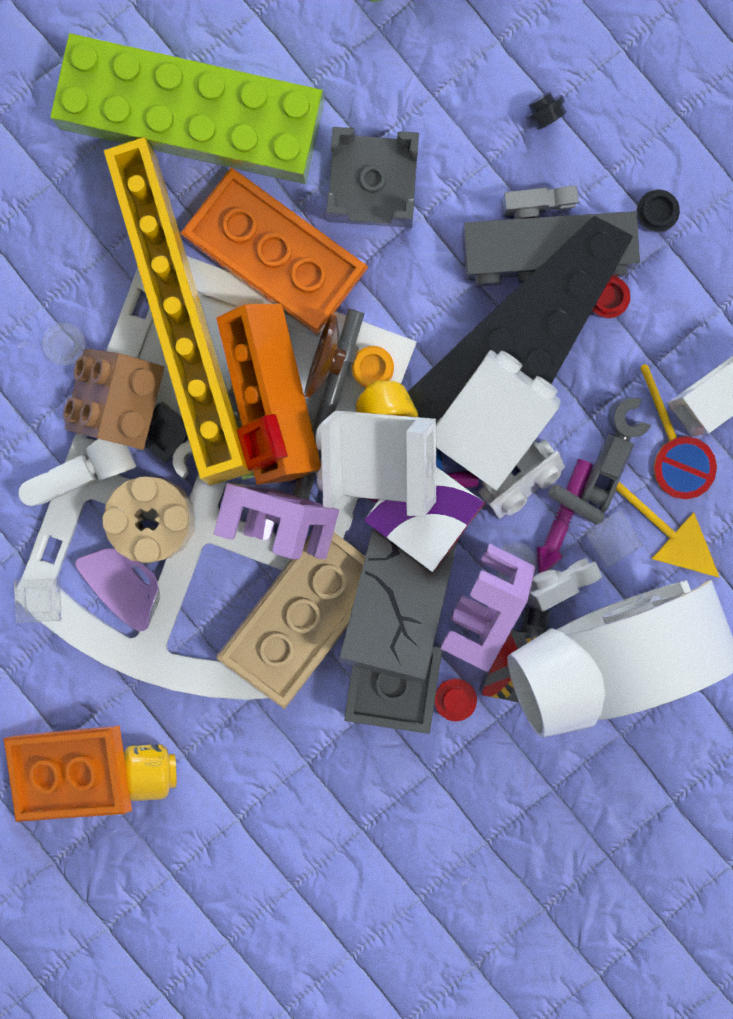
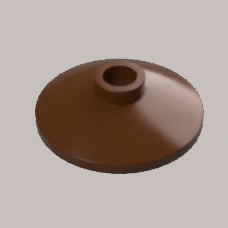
(327, 357)

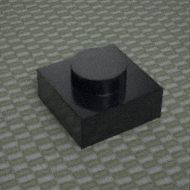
(165, 432)

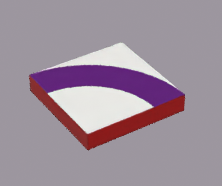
(432, 536)

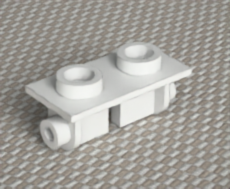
(538, 469)

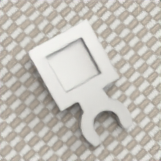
(556, 586)

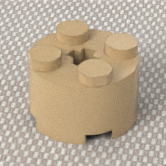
(124, 520)

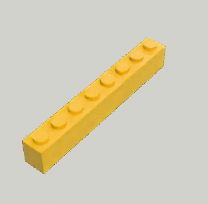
(177, 311)

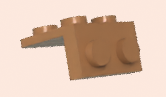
(113, 397)

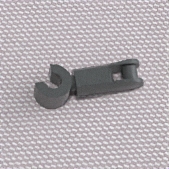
(614, 452)

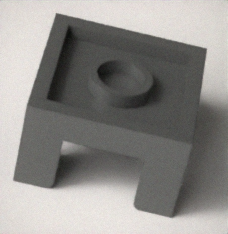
(372, 179)
(393, 701)

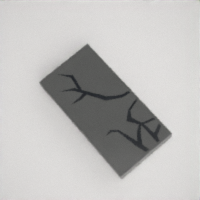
(395, 612)

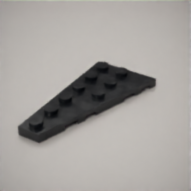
(535, 321)

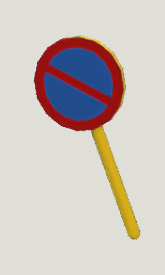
(684, 464)

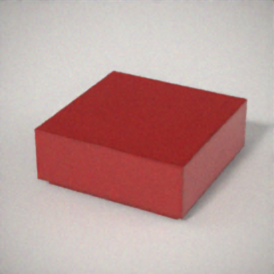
(262, 442)

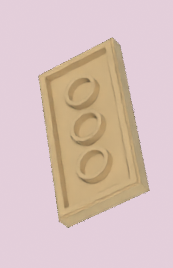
(296, 621)

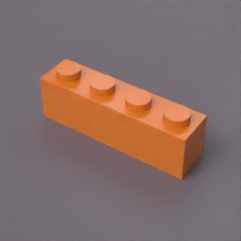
(269, 384)

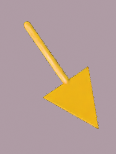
(684, 547)

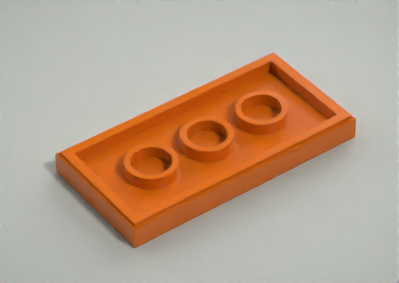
(274, 251)

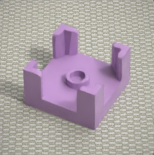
(273, 506)
(496, 621)

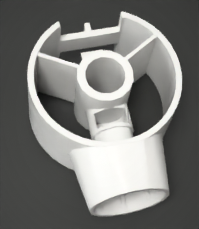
(623, 659)

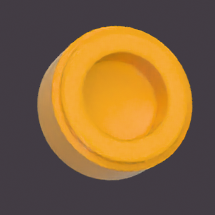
(372, 365)

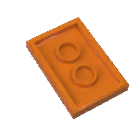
(67, 774)

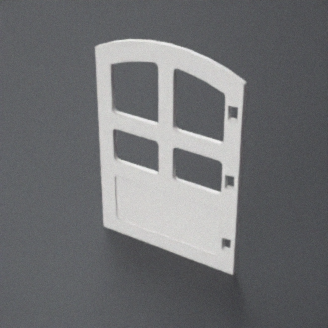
(147, 654)

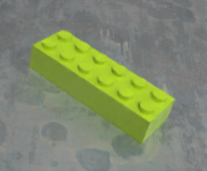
(188, 108)

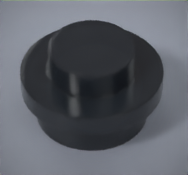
(546, 110)
(658, 211)

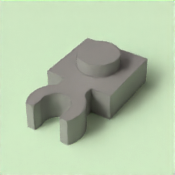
(534, 201)

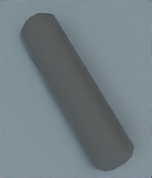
(576, 504)

